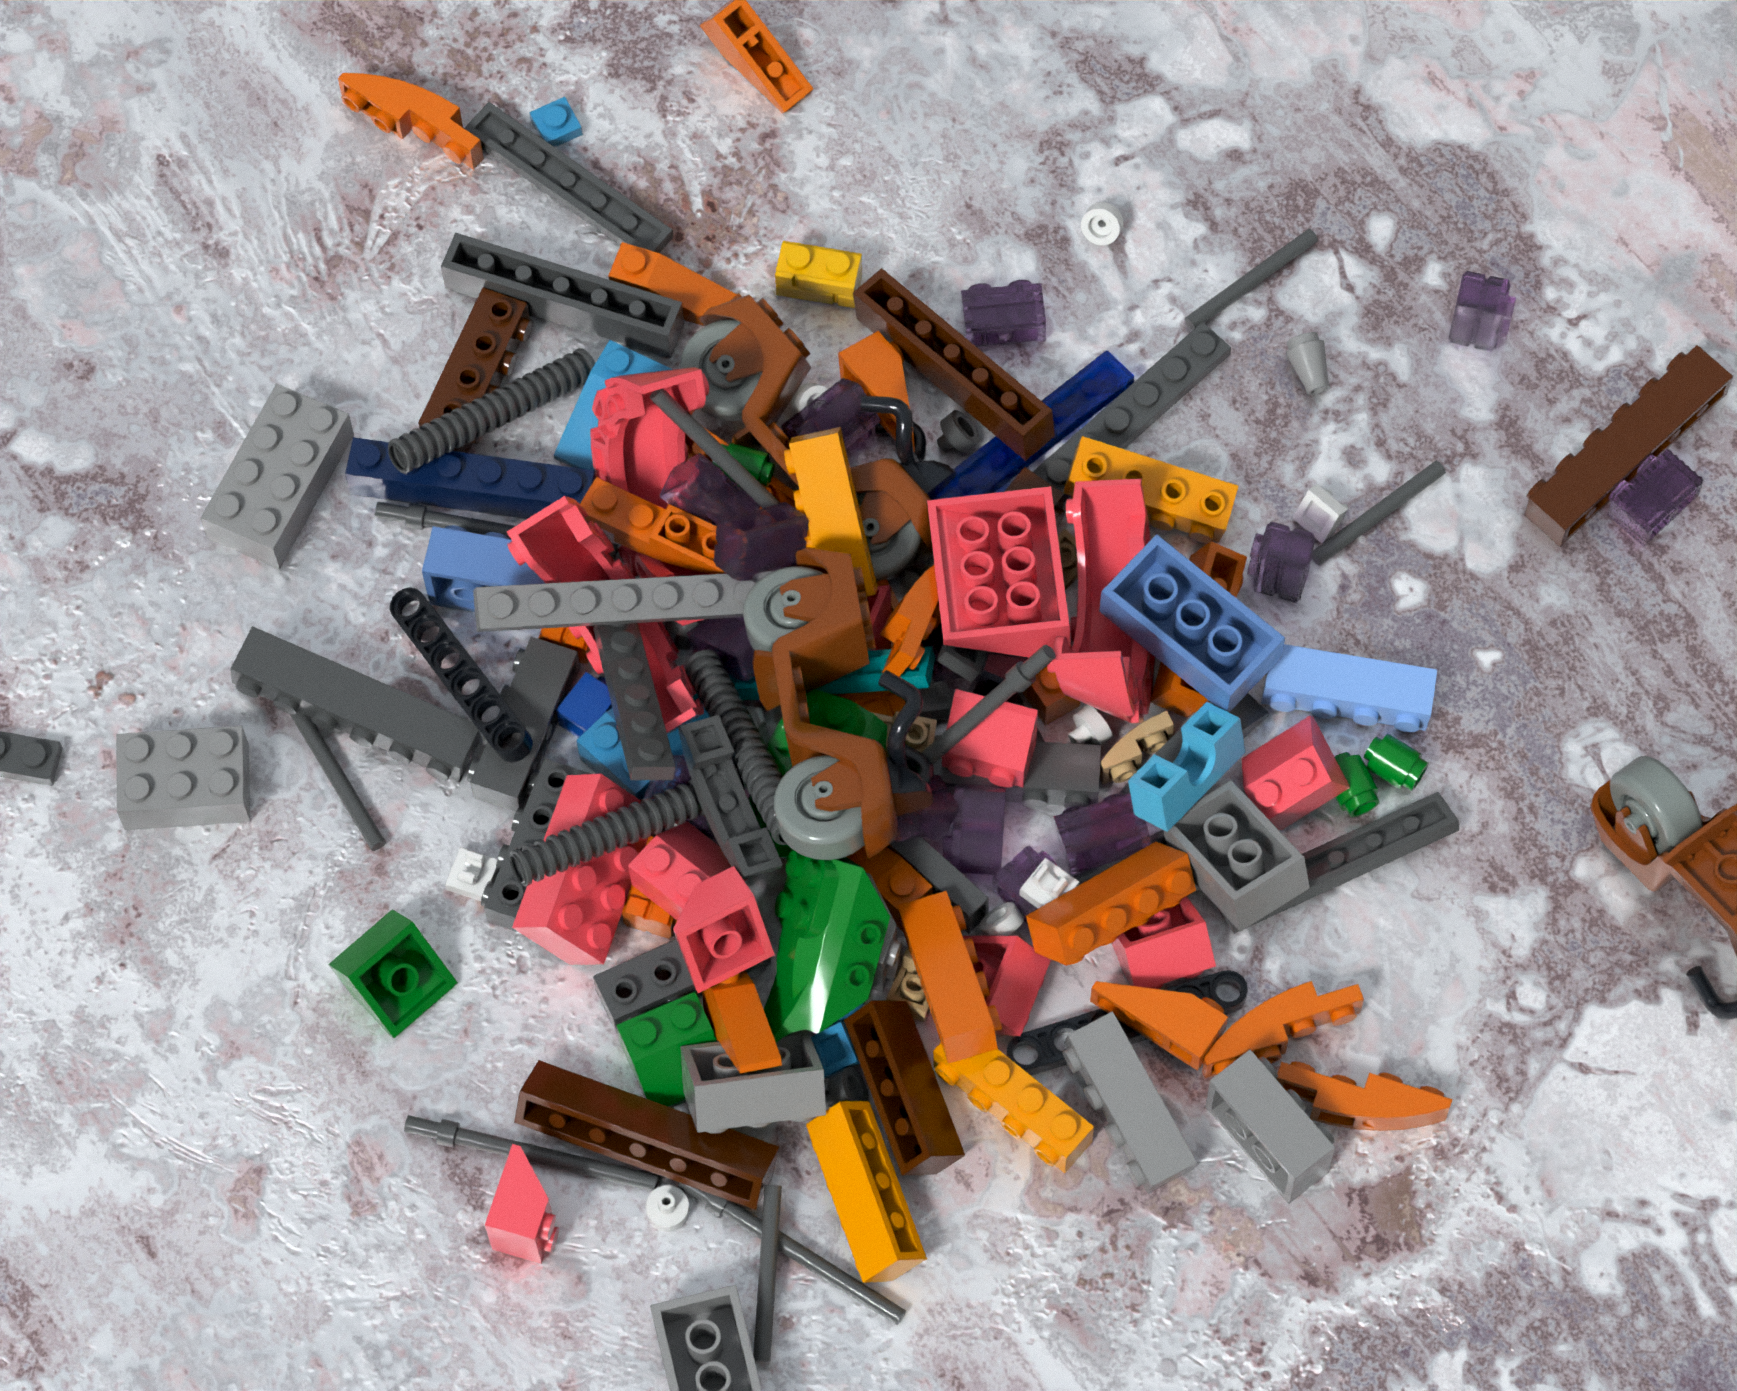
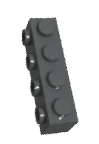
(539, 686)
(530, 824)
(649, 982)

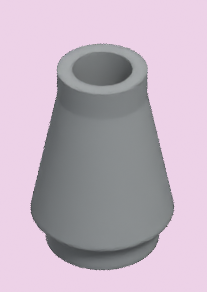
(1309, 361)

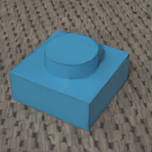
(556, 122)
(835, 1049)

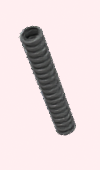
(490, 411)
(751, 753)
(606, 833)

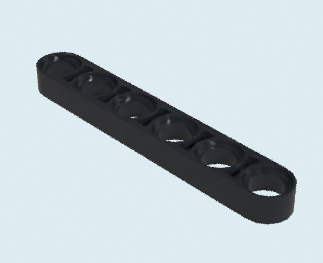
(462, 672)
(1043, 1038)

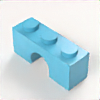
(1209, 748)

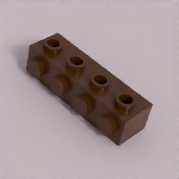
(480, 355)
(904, 1087)

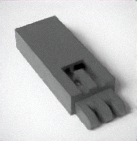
(944, 877)

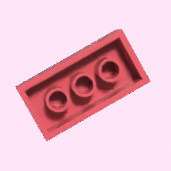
(581, 907)

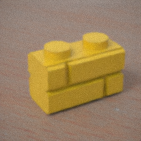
(818, 274)

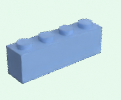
(1351, 688)

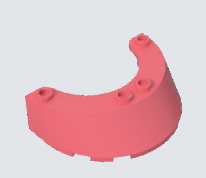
(641, 445)
(568, 549)
(1105, 663)

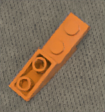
(406, 107)
(651, 530)
(911, 622)
(1288, 1013)
(1378, 1106)

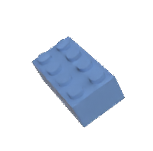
(1191, 624)

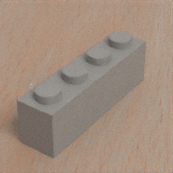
(1129, 1103)

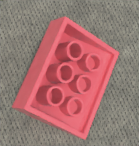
(999, 571)

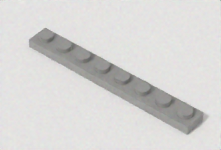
(610, 602)

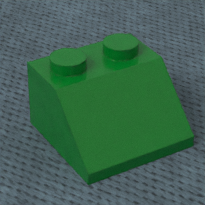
(393, 972)
(654, 1044)

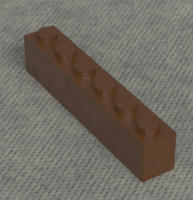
(955, 364)
(1637, 430)
(645, 1134)

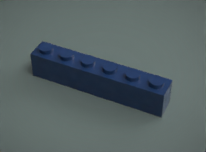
(464, 481)

